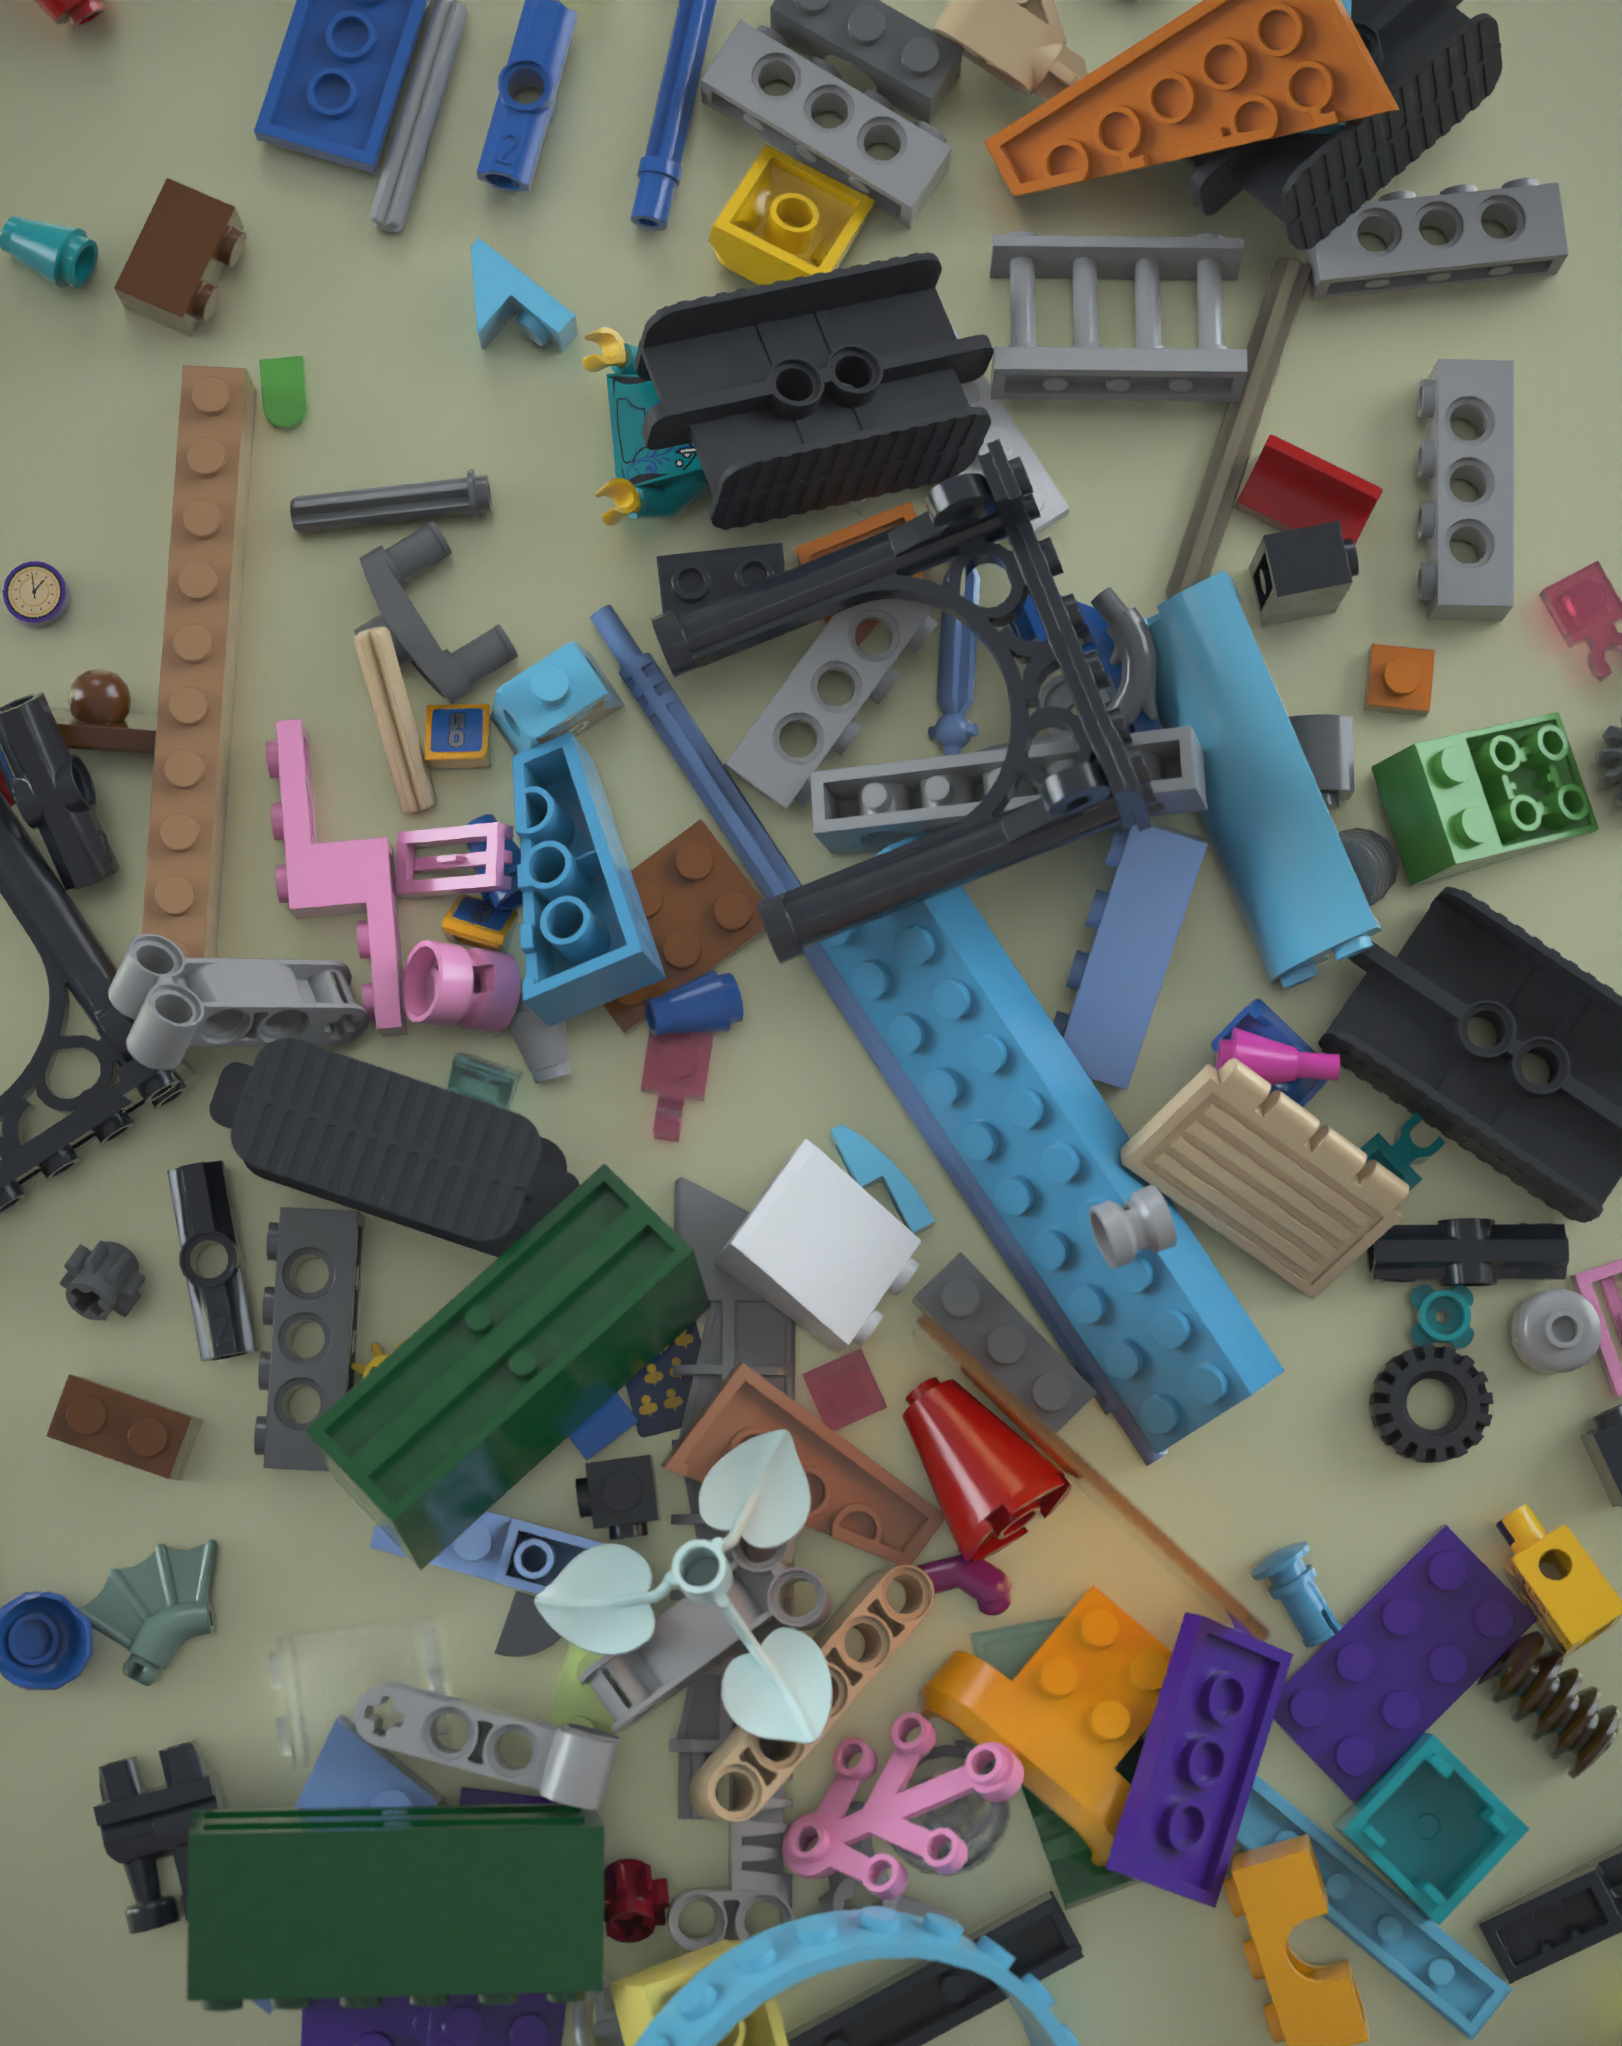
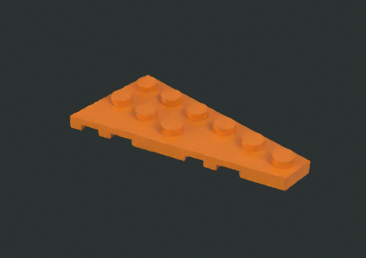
(1196, 88)

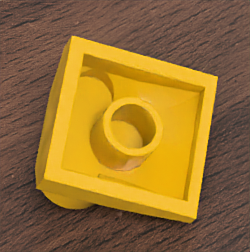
(787, 221)

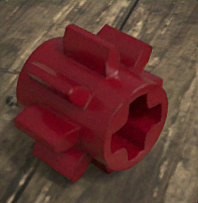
(633, 1901)

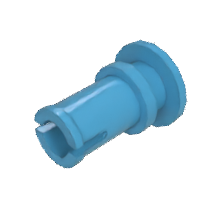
(1298, 1592)

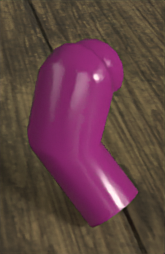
(977, 1579)

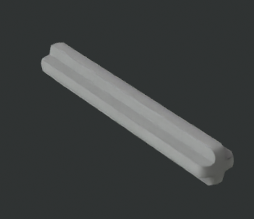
(418, 115)

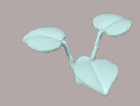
(606, 1596)

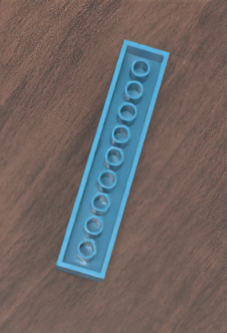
(1046, 1155)

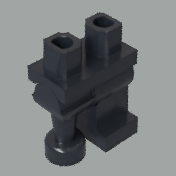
(153, 1825)

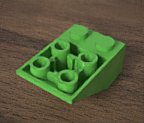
(1483, 797)

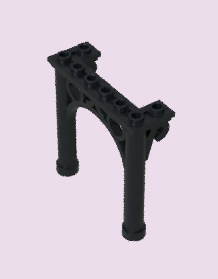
(963, 525)
(79, 964)

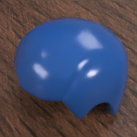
(43, 1641)

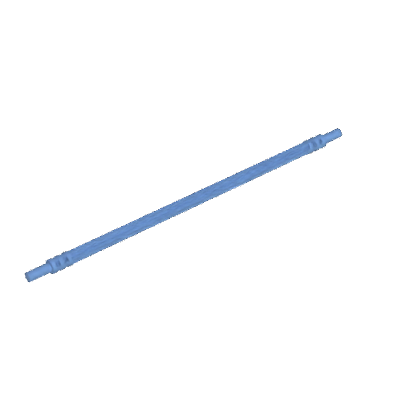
(775, 877)

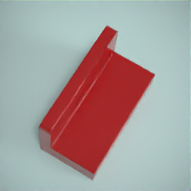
(1302, 490)

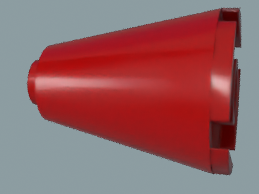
(979, 1468)

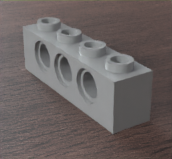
(786, 122)
(1523, 206)
(1484, 396)
(759, 755)

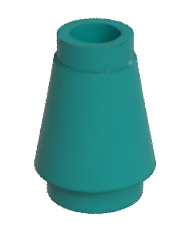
(50, 249)

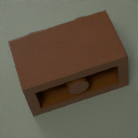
(181, 258)
(124, 1427)

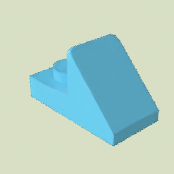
(505, 292)

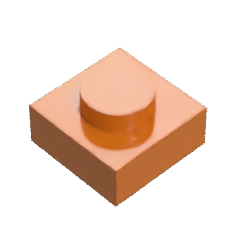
(1399, 680)

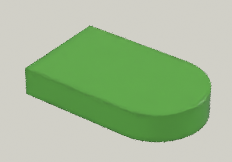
(284, 391)

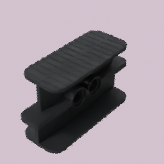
(1437, 73)
(872, 326)
(1412, 1043)
(390, 1145)

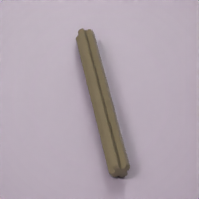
(1240, 426)

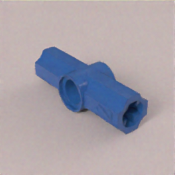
(519, 128)

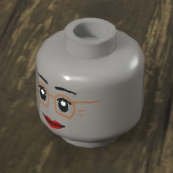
(1556, 1331)

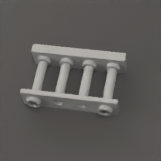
(1122, 374)

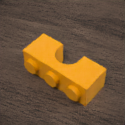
(1276, 1892)

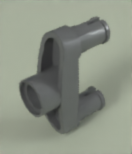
(444, 671)

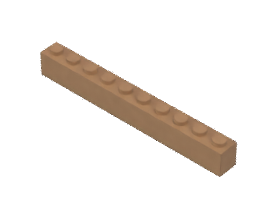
(199, 658)

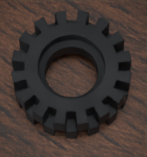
(1469, 1395)

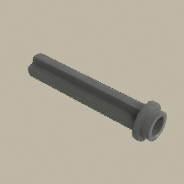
(392, 503)

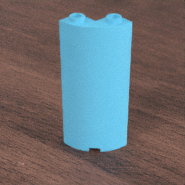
(1260, 790)

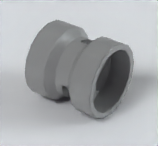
(1139, 1224)

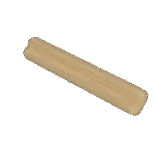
(395, 719)

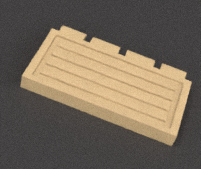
(1267, 1175)

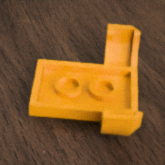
(1064, 1712)

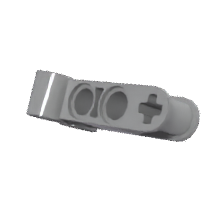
(228, 1001)
(698, 1636)
(567, 1762)

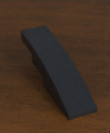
(1558, 1918)

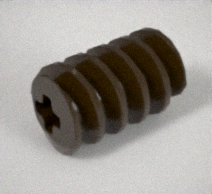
(1554, 1701)

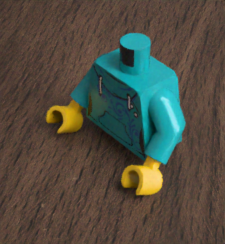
(646, 480)

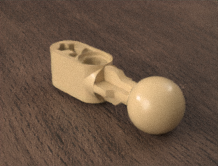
(1012, 45)

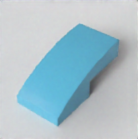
(870, 1166)

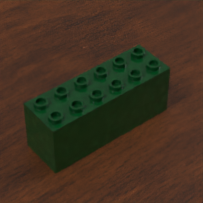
(511, 1366)
(394, 1904)

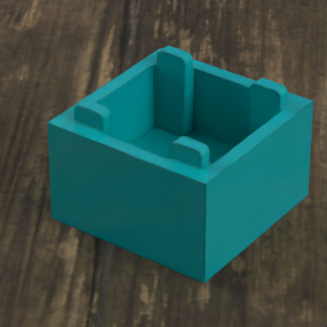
(1431, 1827)

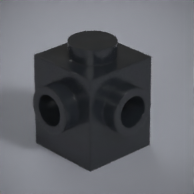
(620, 1495)

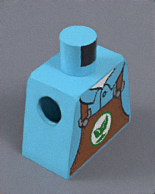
(554, 697)

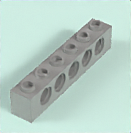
(900, 799)

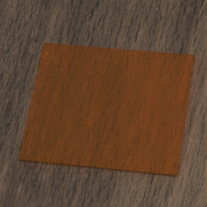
(1087, 1479)

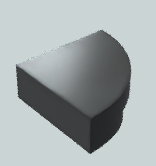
(525, 1629)

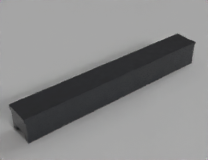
(940, 1996)

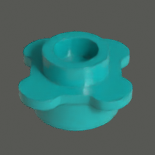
(1455, 1303)

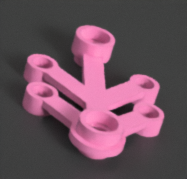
(891, 1807)

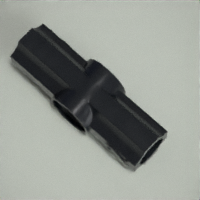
(55, 792)
(203, 1219)
(1470, 1253)

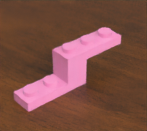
(337, 876)

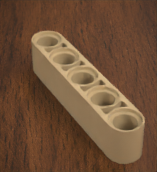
(883, 1634)

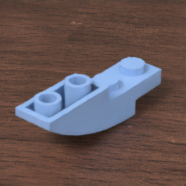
(504, 1551)

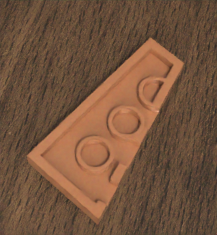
(848, 1490)

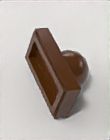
(102, 718)

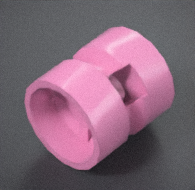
(460, 987)

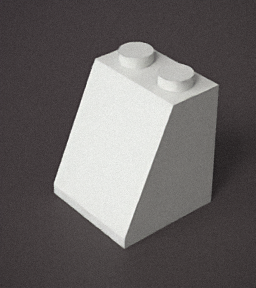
(821, 1249)

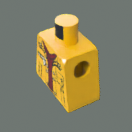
(1566, 1609)

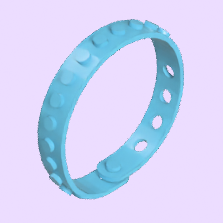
(821, 1942)

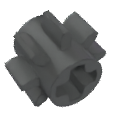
(102, 1280)

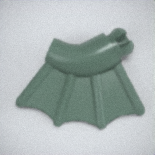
(156, 1607)

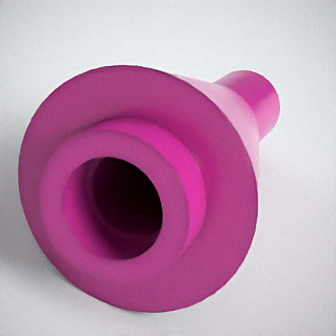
(1276, 1060)

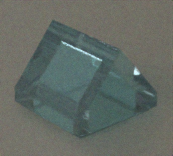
(484, 1080)

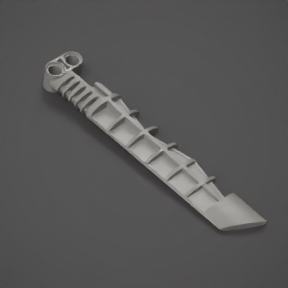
(763, 1338)

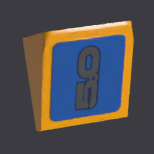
(458, 736)
(479, 924)

